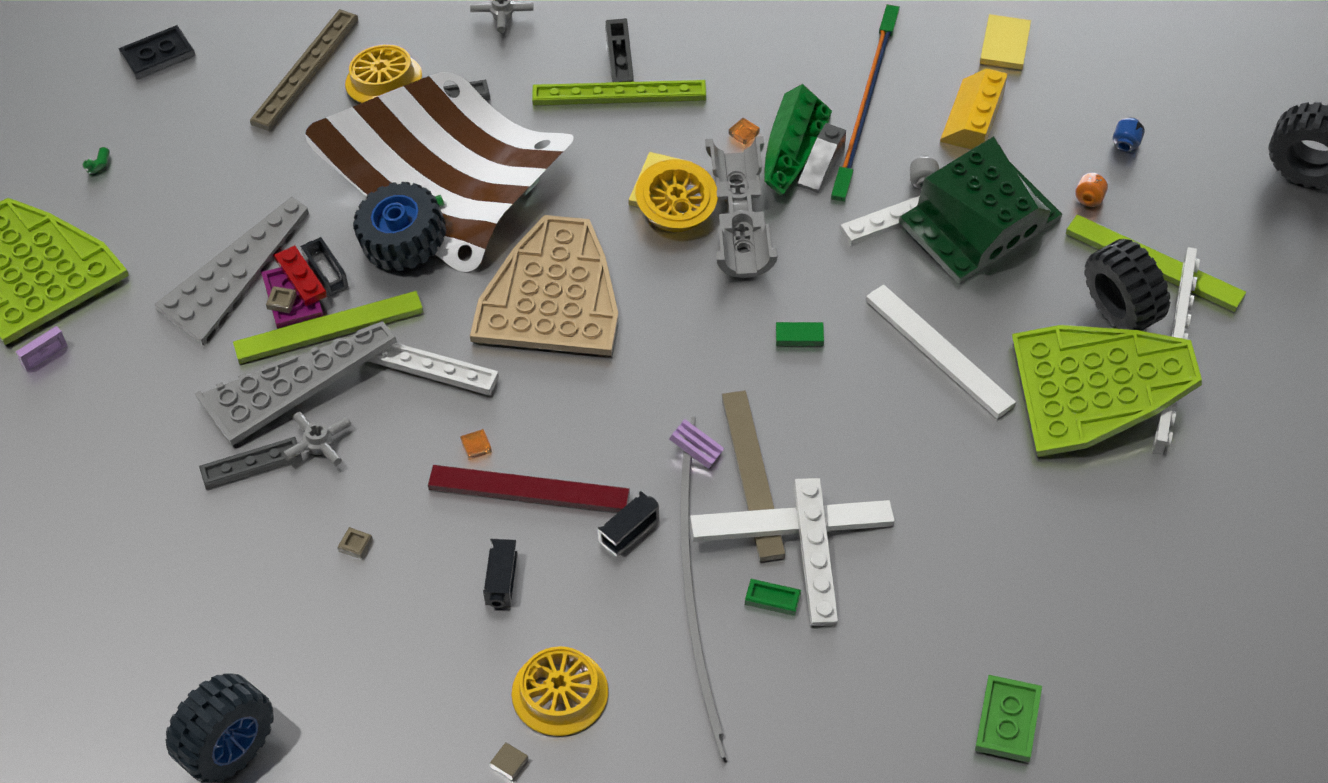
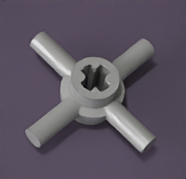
(502, 10)
(317, 438)

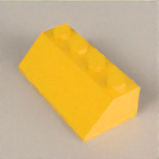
(975, 109)

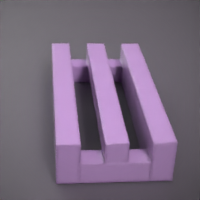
(41, 348)
(698, 441)

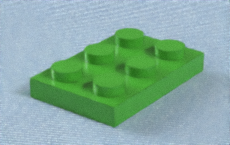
(1008, 718)

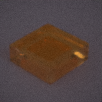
(744, 131)
(476, 444)

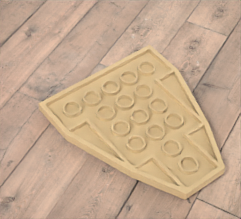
(551, 292)

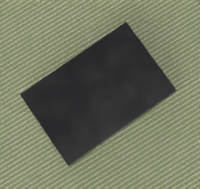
(156, 52)

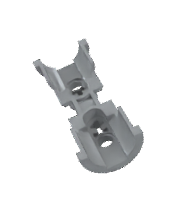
(740, 216)

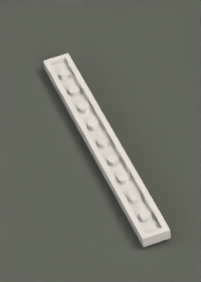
(1181, 321)

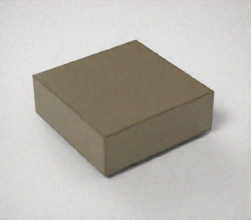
(281, 299)
(355, 543)
(509, 761)

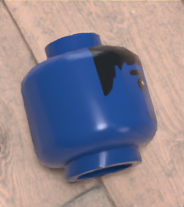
(1128, 134)

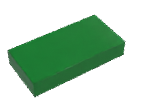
(799, 334)
(772, 597)

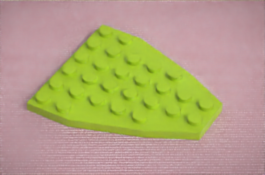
(47, 268)
(1098, 381)

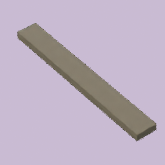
(303, 70)
(751, 468)

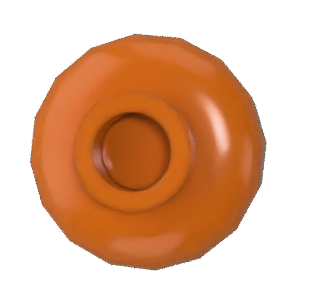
(1091, 190)

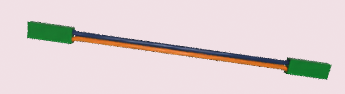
(845, 173)

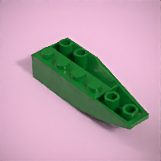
(793, 136)

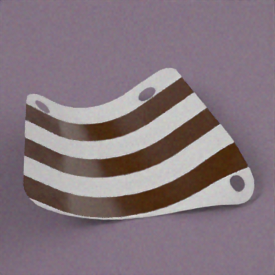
(444, 145)

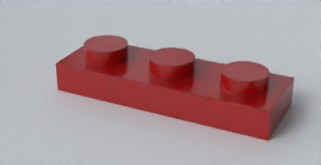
(300, 275)

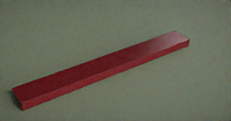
(528, 489)

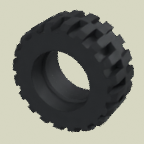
(1291, 155)
(1127, 285)

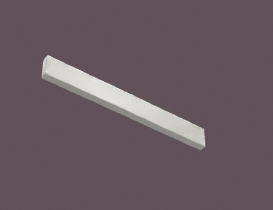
(941, 351)
(785, 521)

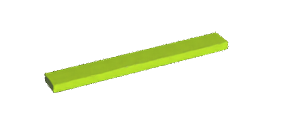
(619, 92)
(1206, 285)
(327, 327)

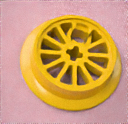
(380, 71)
(676, 197)
(559, 689)

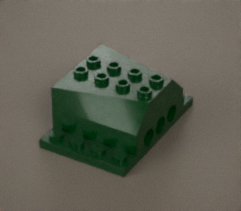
(977, 211)

